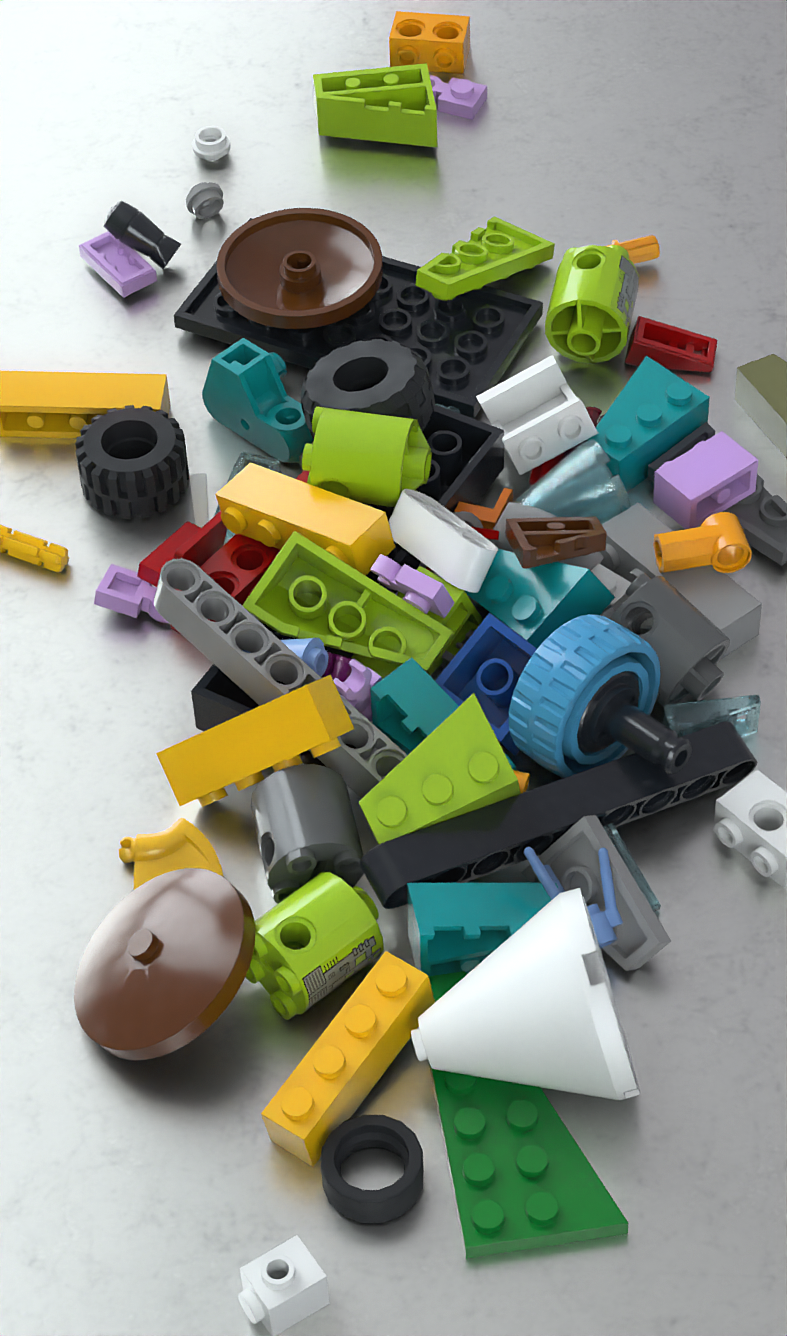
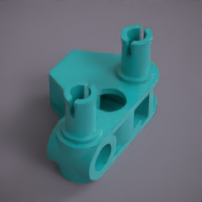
(249, 399)

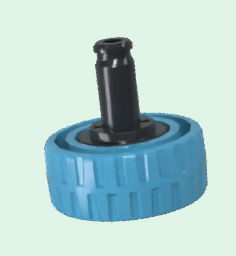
(592, 700)

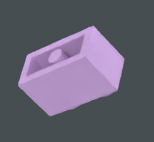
(705, 480)

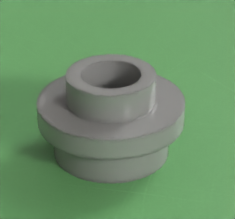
(204, 200)

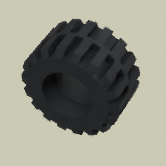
(132, 461)

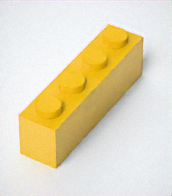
(64, 402)
(275, 505)
(256, 740)
(348, 1058)

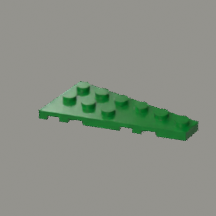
(515, 1164)

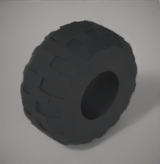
(370, 379)

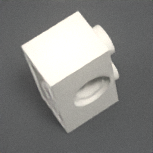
(755, 824)

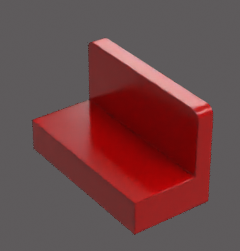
(188, 543)

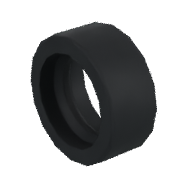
(372, 1132)

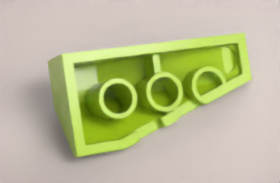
(324, 598)

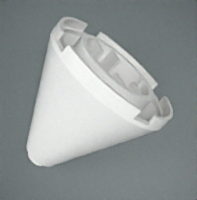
(536, 1012)

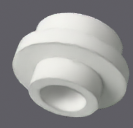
(211, 143)

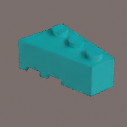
(648, 420)
(538, 597)
(410, 706)
(463, 923)

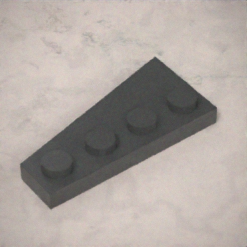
(760, 514)

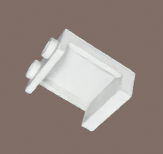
(537, 415)

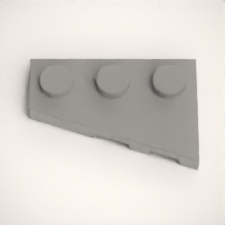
(577, 865)

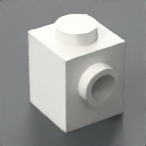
(283, 1286)

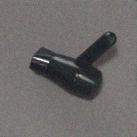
(140, 233)

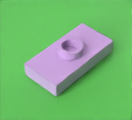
(117, 264)

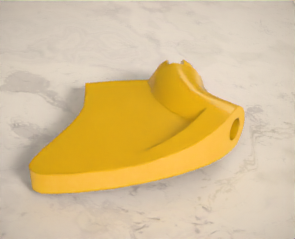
(167, 851)

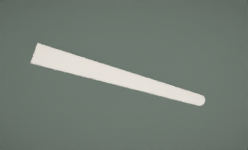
(199, 498)

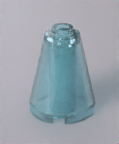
(579, 487)

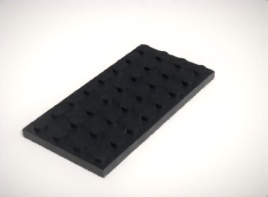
(459, 339)

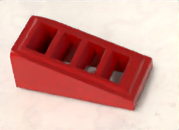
(670, 346)

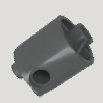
(680, 636)
(305, 828)

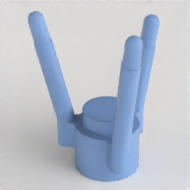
(602, 920)

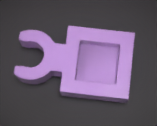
(458, 96)
(417, 587)
(126, 593)
(357, 687)

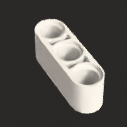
(441, 540)

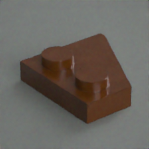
(554, 539)

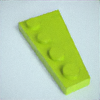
(485, 258)

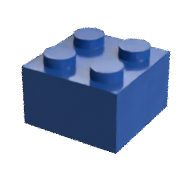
(490, 669)

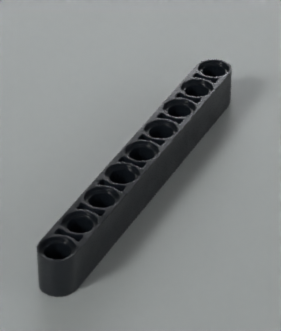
(500, 832)

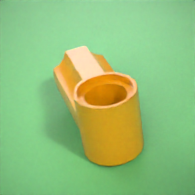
(715, 543)

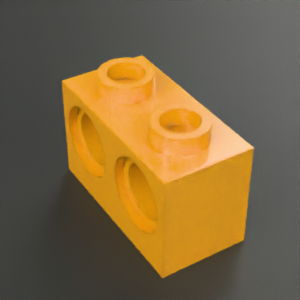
(430, 39)

